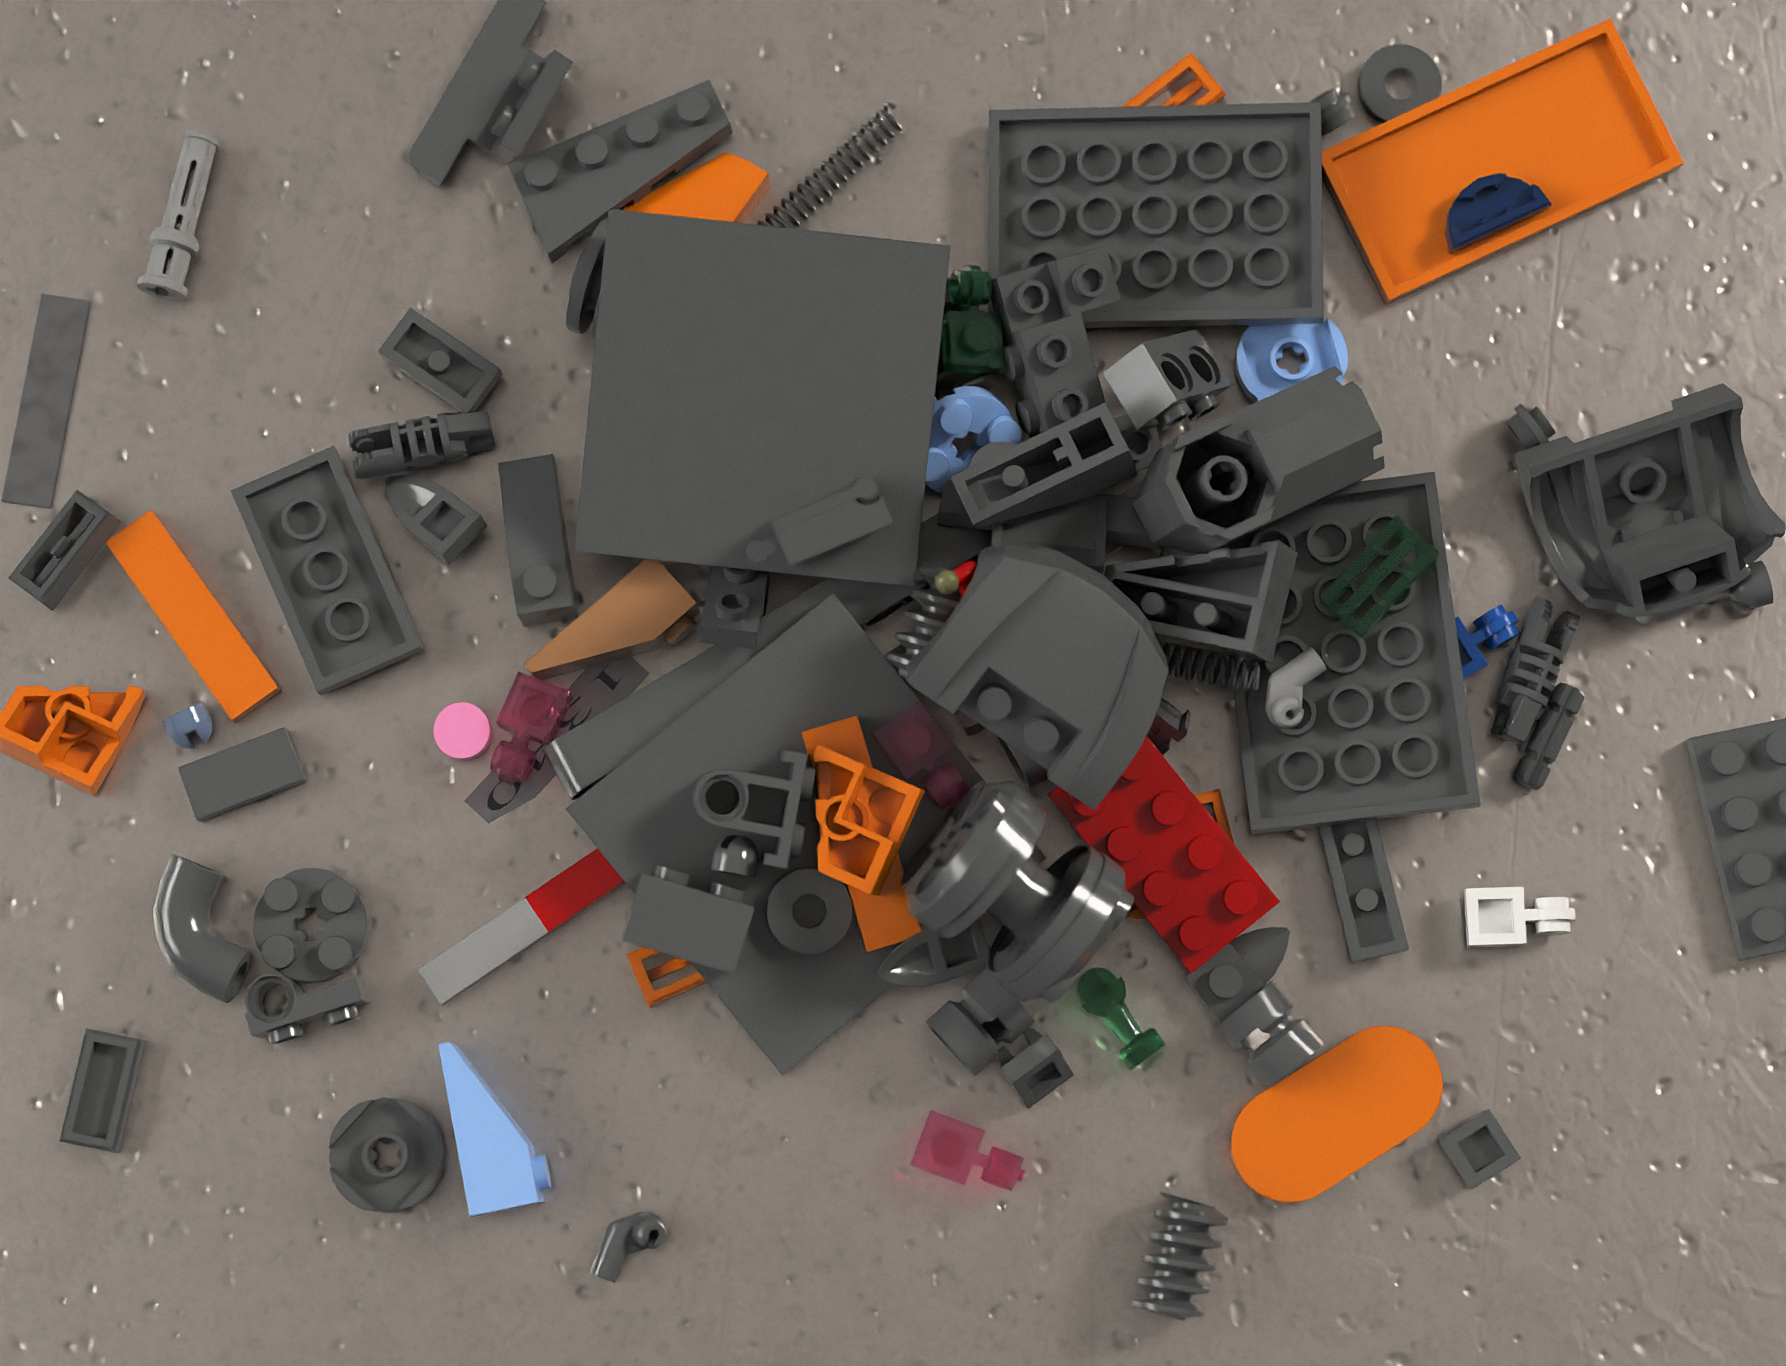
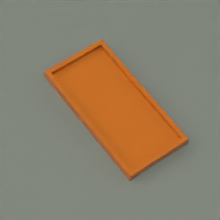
(1556, 120)

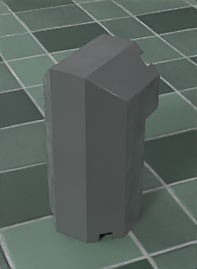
(1259, 464)

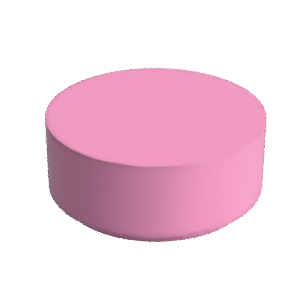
(462, 731)

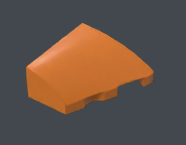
(717, 190)
(69, 731)
(860, 819)

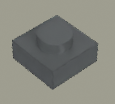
(1479, 1149)

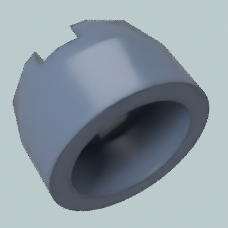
(187, 721)

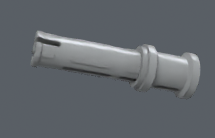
(179, 244)

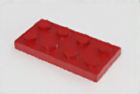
(1173, 857)

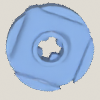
(1263, 345)
(956, 414)

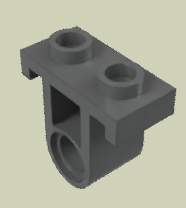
(763, 805)

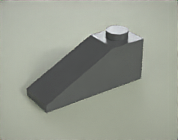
(1047, 470)
(537, 541)

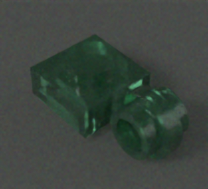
(969, 337)

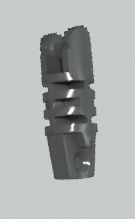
(419, 443)
(1532, 671)

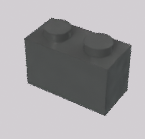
(688, 920)

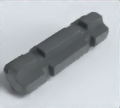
(1548, 736)

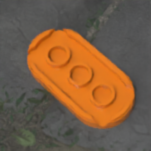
(1336, 1114)

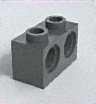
(1168, 380)

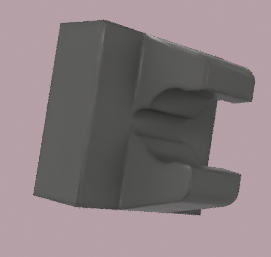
(1036, 1069)

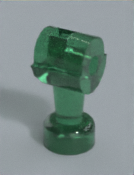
(1104, 998)

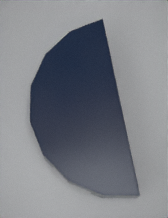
(1490, 207)

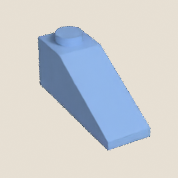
(492, 1149)

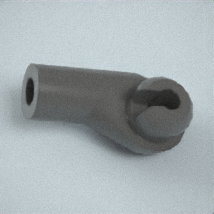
(623, 1238)

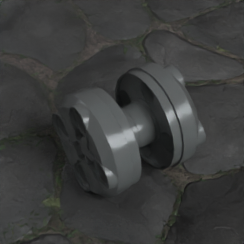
(1048, 916)

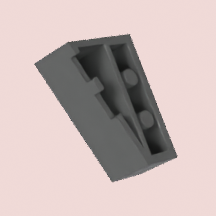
(1214, 599)

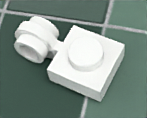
(1499, 916)

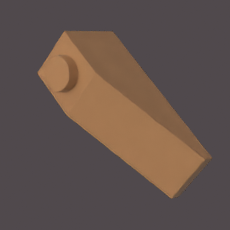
(626, 621)

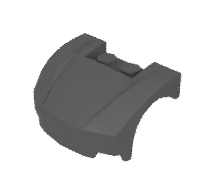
(1651, 508)
(1049, 666)

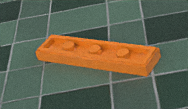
(193, 616)
(880, 918)

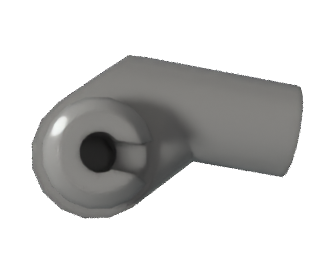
(1286, 688)

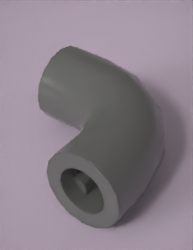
(186, 931)

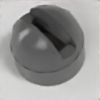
(736, 857)

